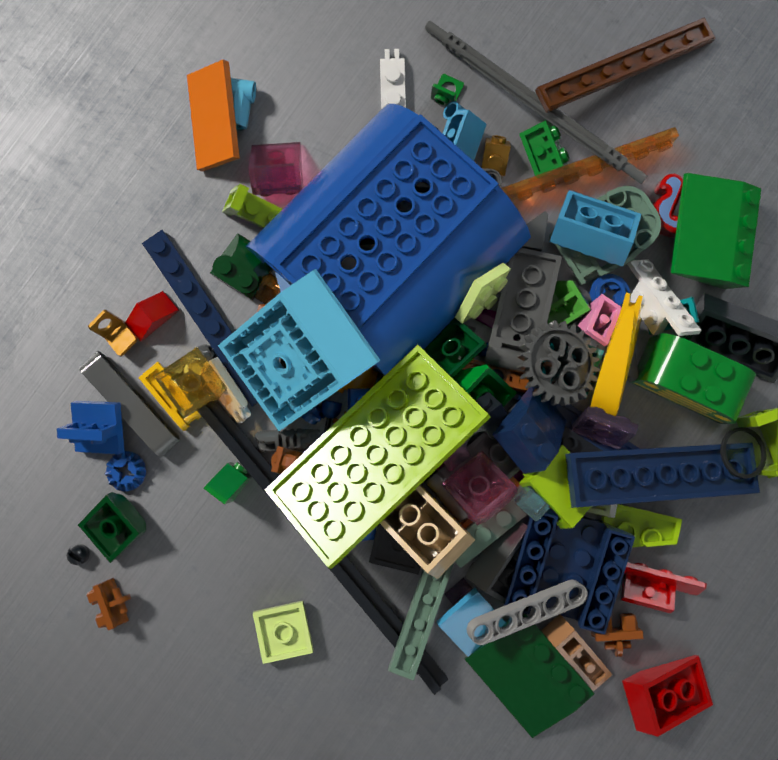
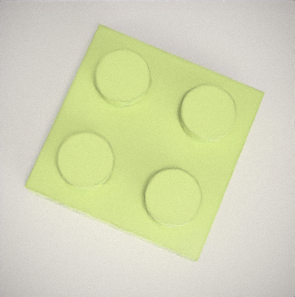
(483, 293)
(283, 632)

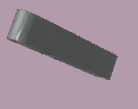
(134, 407)

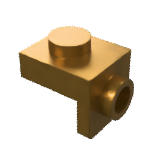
(496, 154)

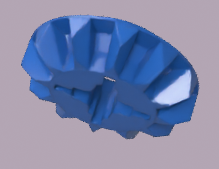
(611, 282)
(135, 465)

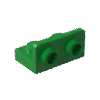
(544, 147)

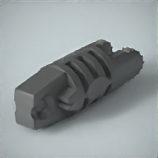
(289, 439)

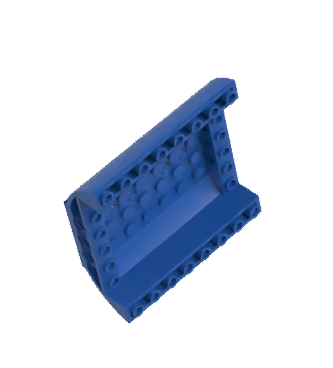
(421, 258)

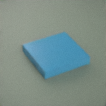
(456, 619)

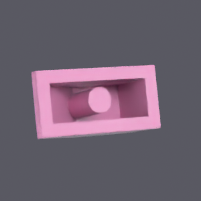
(600, 319)

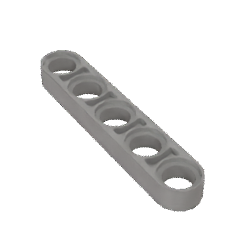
(515, 610)

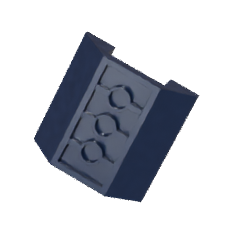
(587, 553)

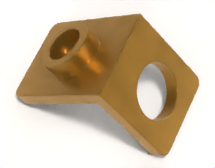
(116, 333)

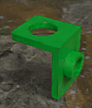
(444, 96)

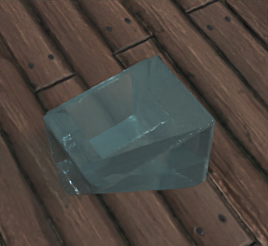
(531, 503)

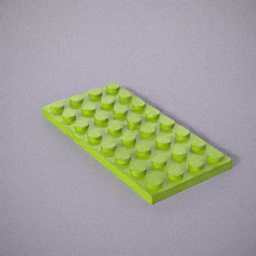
(376, 455)

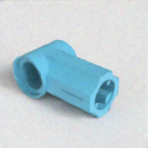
(243, 96)

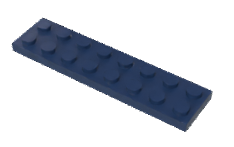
(659, 474)

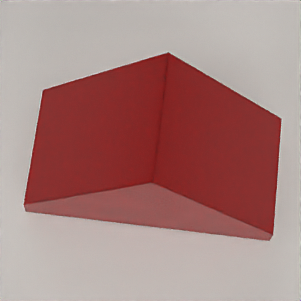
(150, 315)

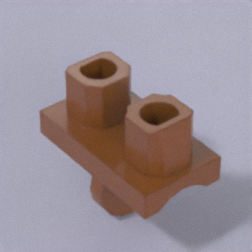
(283, 459)
(111, 604)
(627, 631)

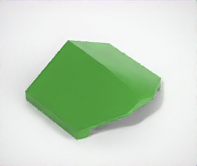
(567, 303)

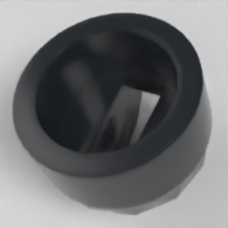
(81, 551)

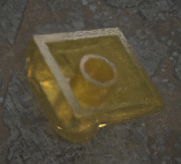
(191, 383)

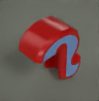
(670, 191)

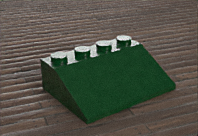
(530, 678)

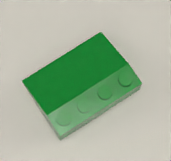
(716, 231)

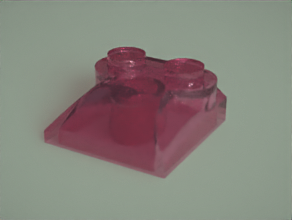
(480, 488)

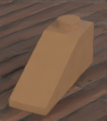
(576, 652)

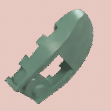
(586, 267)

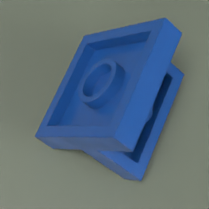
(95, 427)

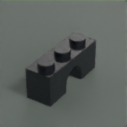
(497, 414)

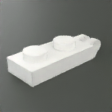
(392, 79)
(232, 399)

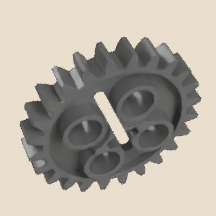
(577, 373)

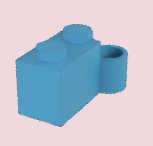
(463, 128)

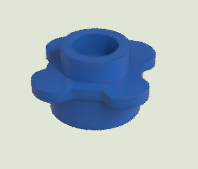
(313, 415)

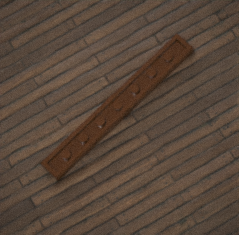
(624, 65)

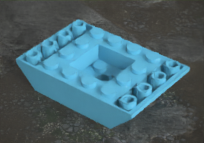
(312, 337)

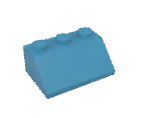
(596, 228)

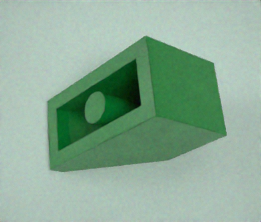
(228, 482)

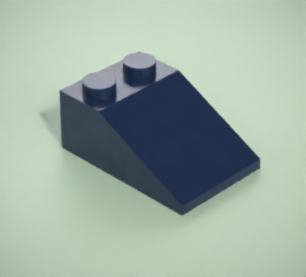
(531, 433)

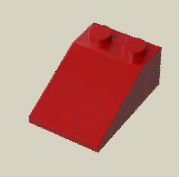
(667, 695)

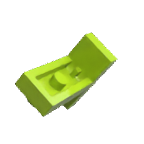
(249, 207)

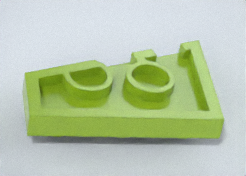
(647, 527)

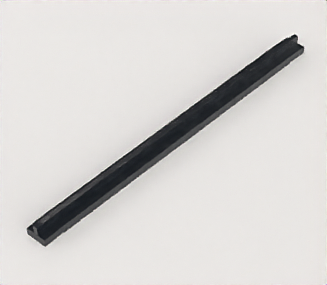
(344, 571)

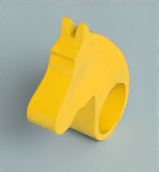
(618, 358)

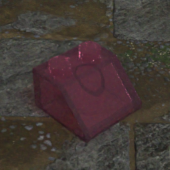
(276, 169)

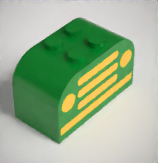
(694, 377)

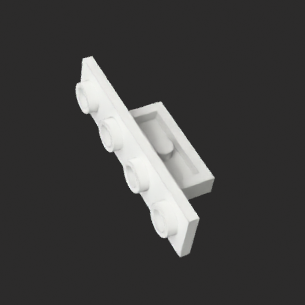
(659, 302)

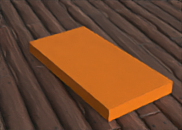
(213, 116)

